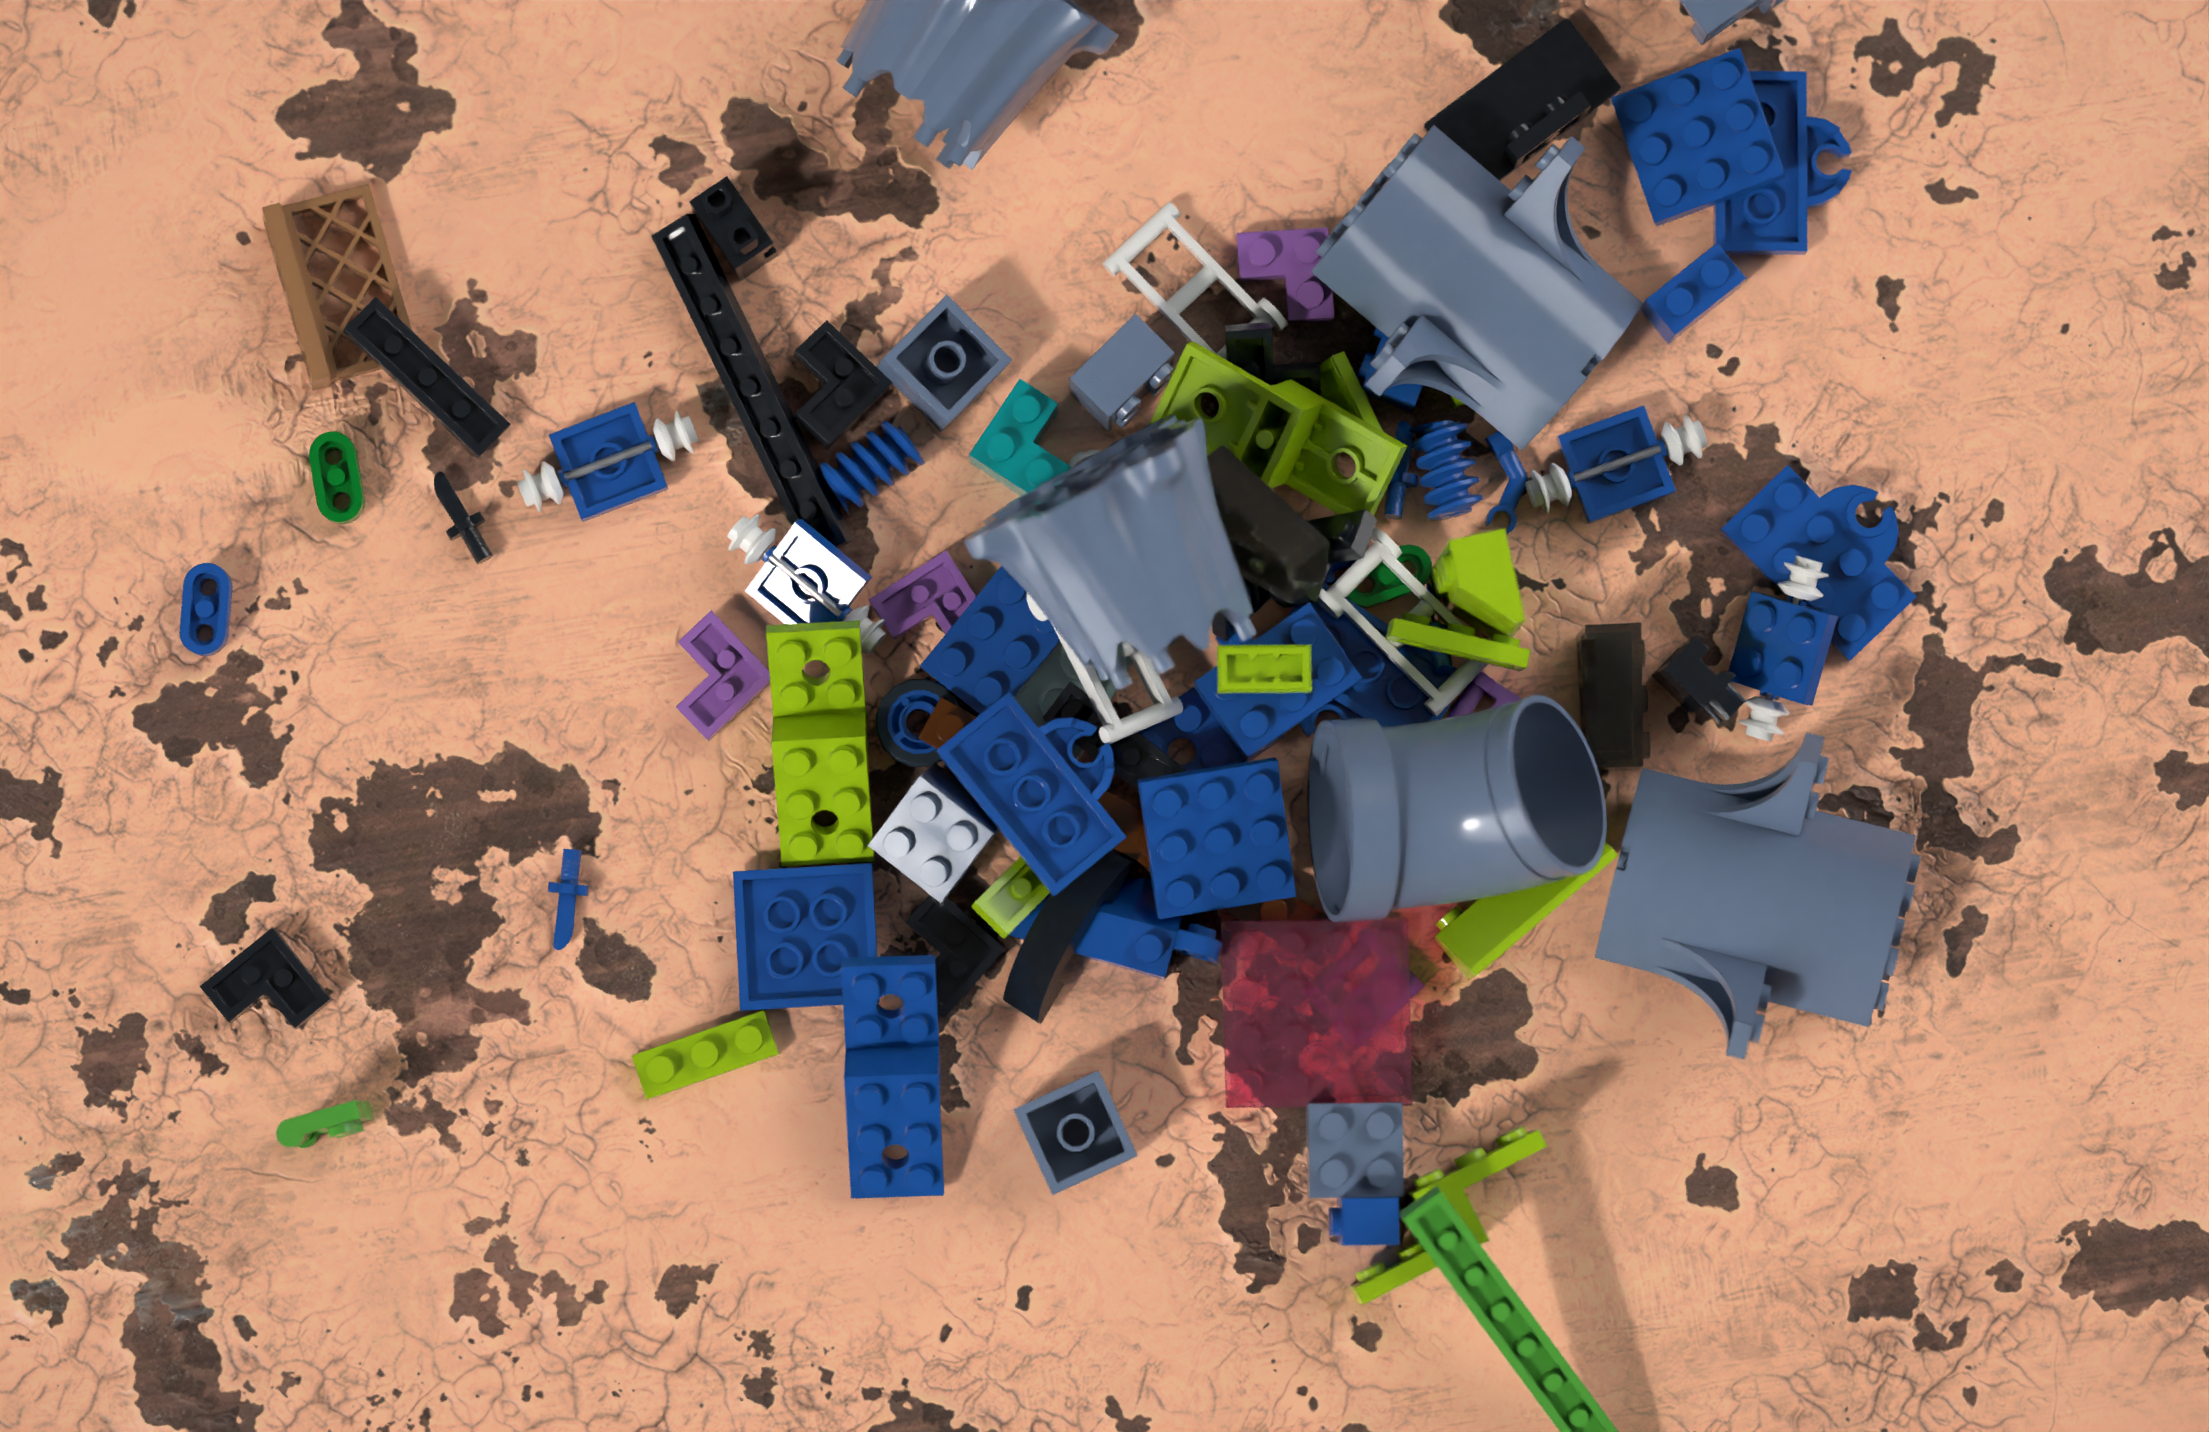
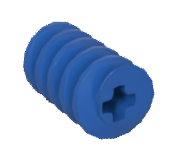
(870, 464)
(1445, 468)

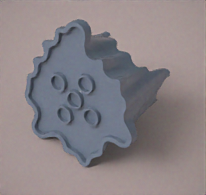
(968, 61)
(1124, 549)

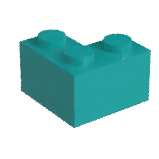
(1010, 441)

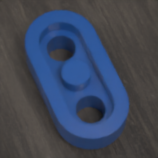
(204, 610)
(1198, 943)

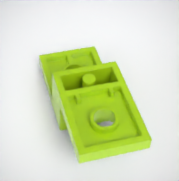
(1283, 432)
(820, 743)
(1470, 1169)

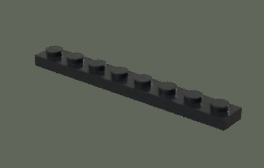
(749, 379)

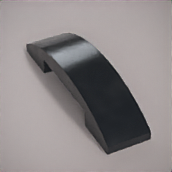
(1132, 756)
(1057, 932)

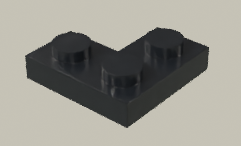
(1252, 350)
(849, 383)
(1348, 541)
(963, 949)
(271, 970)

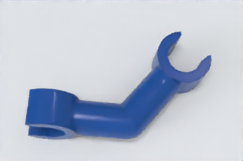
(1504, 452)

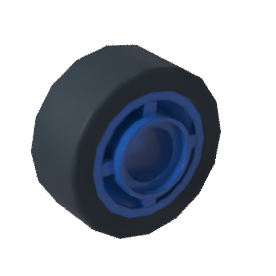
(892, 715)

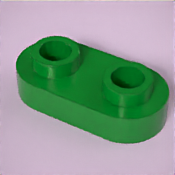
(336, 479)
(1387, 584)

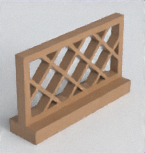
(299, 284)

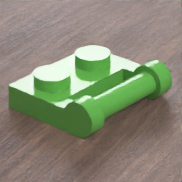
(336, 1121)

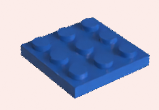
(1698, 137)
(1217, 838)
(797, 929)

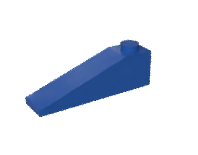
(1123, 932)

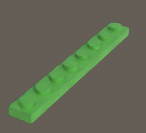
(1503, 1315)

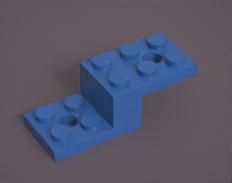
(1242, 726)
(892, 1076)

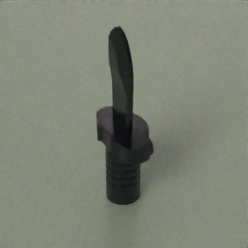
(465, 525)

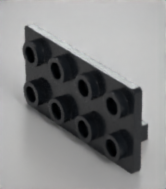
(1528, 101)

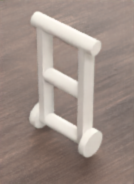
(1212, 271)
(1334, 603)
(1113, 727)

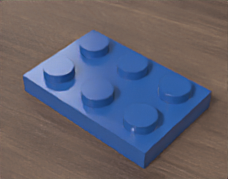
(992, 646)

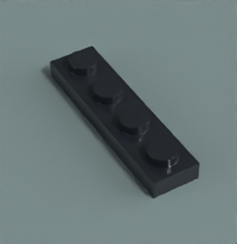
(426, 377)

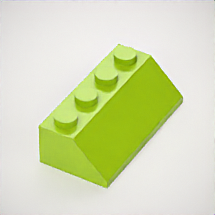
(1480, 583)
(1499, 921)

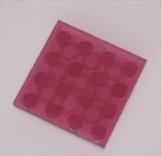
(1316, 1012)

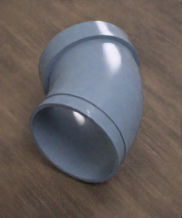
(1450, 808)

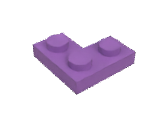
(1289, 257)
(928, 591)
(732, 680)

